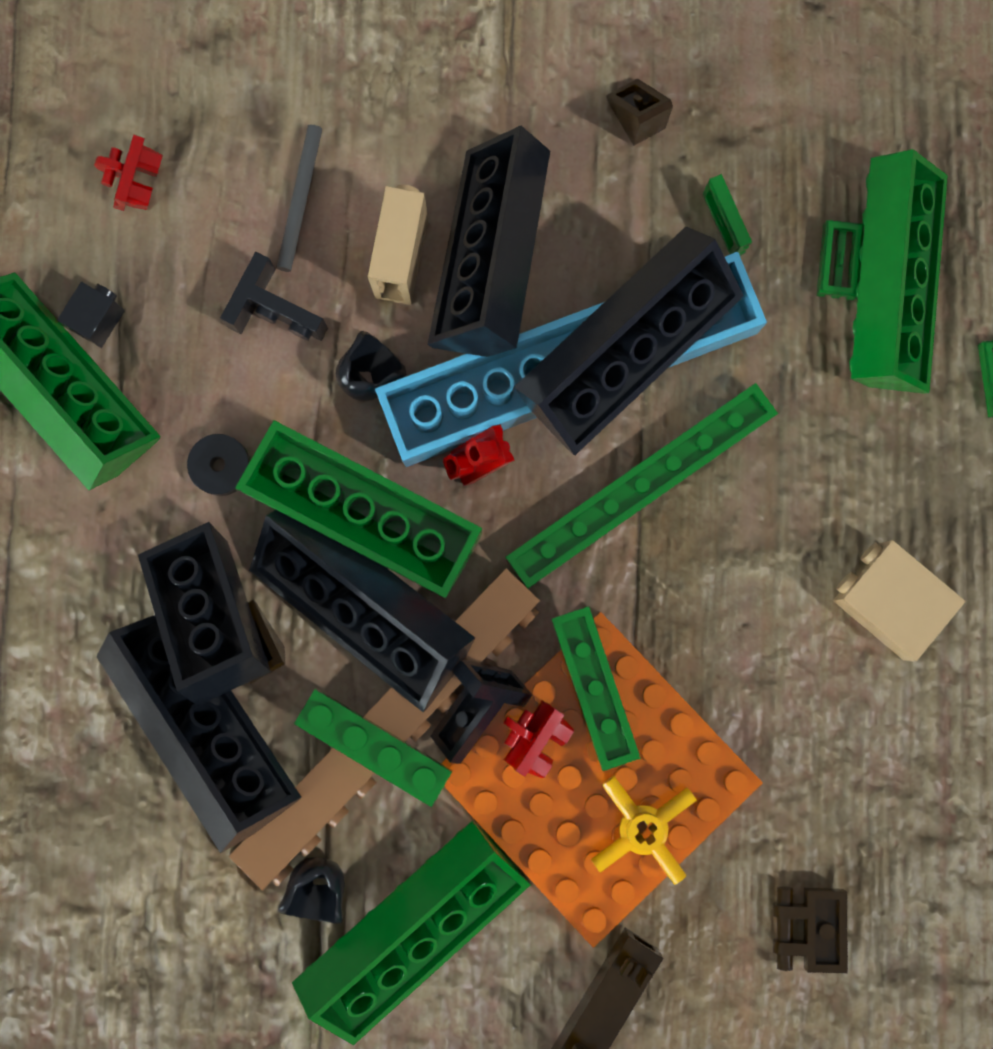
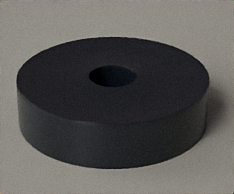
(202, 459)

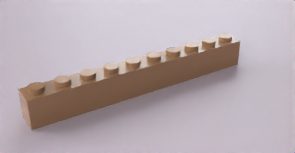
(338, 778)

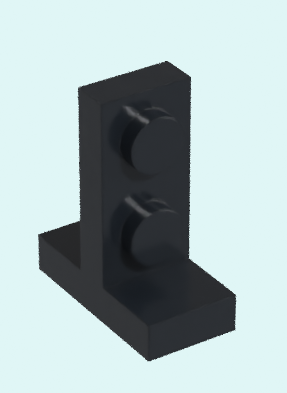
(251, 295)
(476, 706)

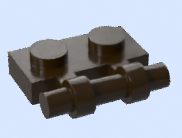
(824, 930)

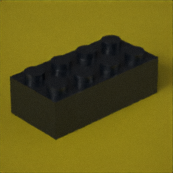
(203, 614)

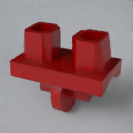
(138, 158)
(478, 456)
(531, 735)

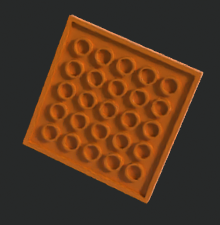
(567, 818)

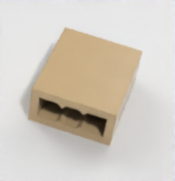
(398, 244)
(898, 600)

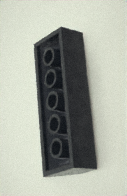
(491, 246)
(631, 339)
(362, 608)
(206, 747)

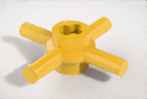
(659, 830)

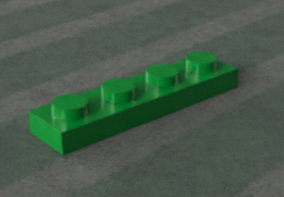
(595, 688)
(373, 747)

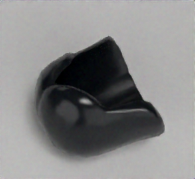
(371, 356)
(314, 901)

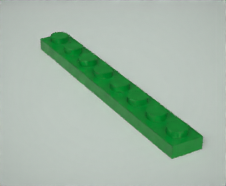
(641, 485)

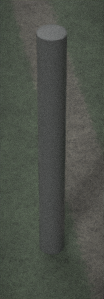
(299, 198)

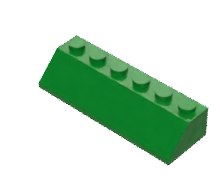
(899, 273)
(66, 391)
(359, 509)
(409, 935)

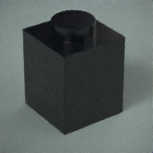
(92, 313)

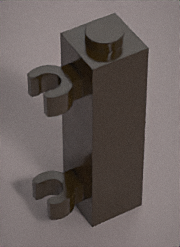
(611, 994)

